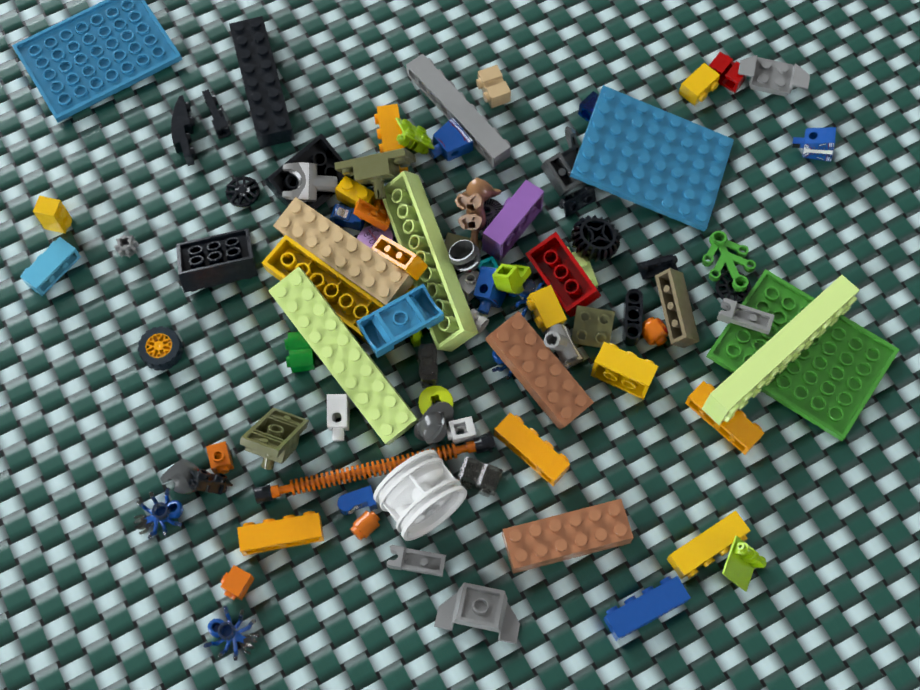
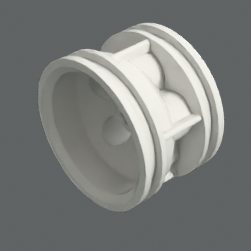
(420, 494)

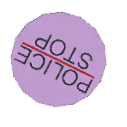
(371, 234)

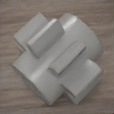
(126, 246)

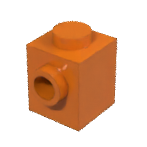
(220, 457)
(236, 583)

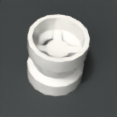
(480, 321)

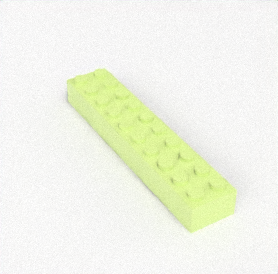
(418, 232)
(780, 350)
(343, 356)

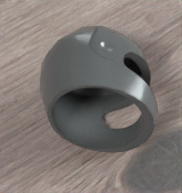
(465, 256)
(180, 474)

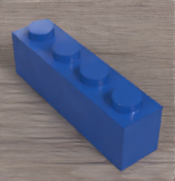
(646, 608)

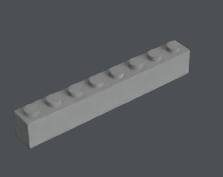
(454, 105)

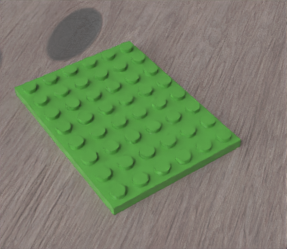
(829, 378)

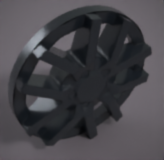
(242, 191)
(729, 289)

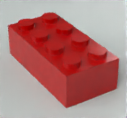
(563, 273)

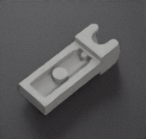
(745, 316)
(417, 561)

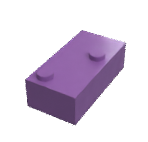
(512, 220)

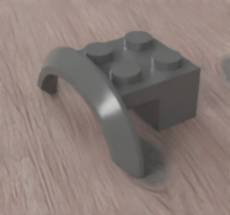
(560, 165)

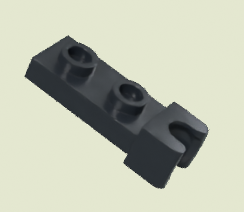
(219, 121)

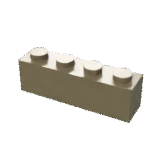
(677, 308)

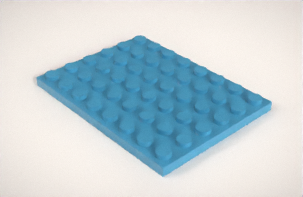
(96, 54)
(652, 158)

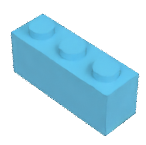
(50, 266)

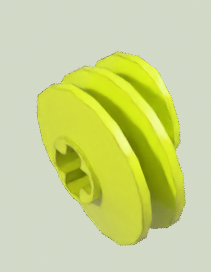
(433, 394)

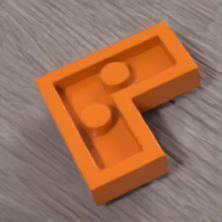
(372, 214)

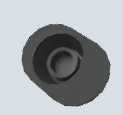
(434, 423)

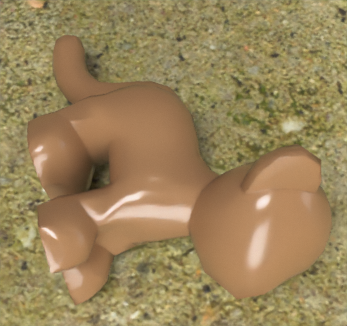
(473, 201)

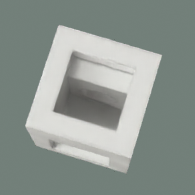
(463, 424)

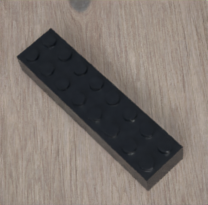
(261, 82)

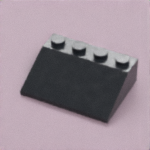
(318, 152)
(216, 260)

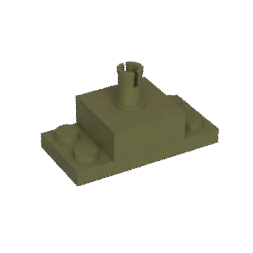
(376, 168)
(274, 437)

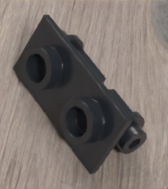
(580, 200)
(652, 267)
(217, 482)

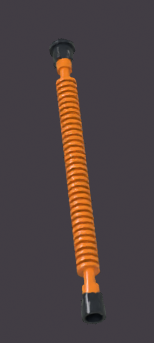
(268, 492)

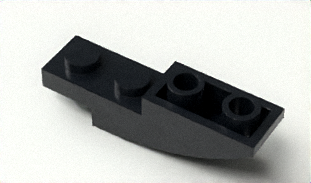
(181, 128)

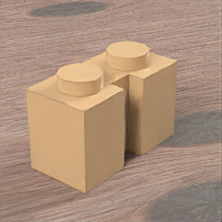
(493, 86)

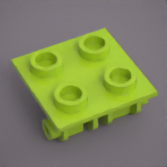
(414, 137)
(741, 563)

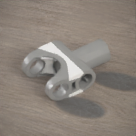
(308, 182)
(559, 339)

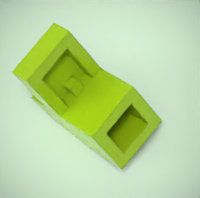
(511, 278)

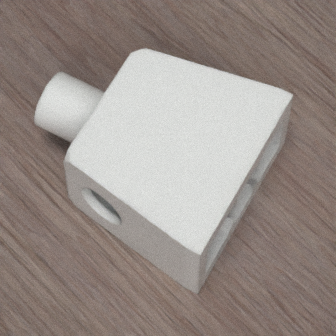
(338, 407)

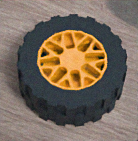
(160, 348)

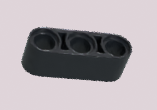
(630, 325)

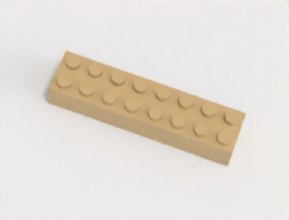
(343, 252)

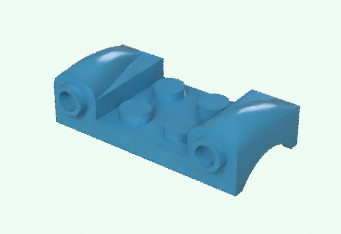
(399, 320)

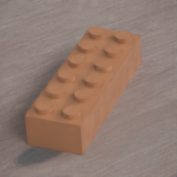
(539, 370)
(567, 536)

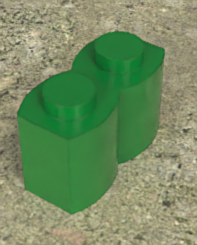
(300, 353)

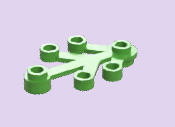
(728, 259)

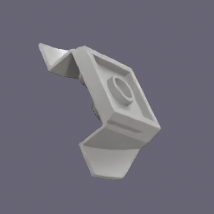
(773, 75)
(479, 608)

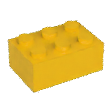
(624, 370)

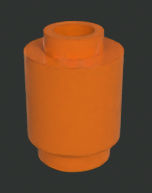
(365, 525)

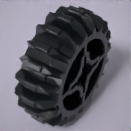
(595, 238)

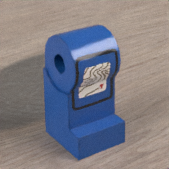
(344, 216)
(356, 500)

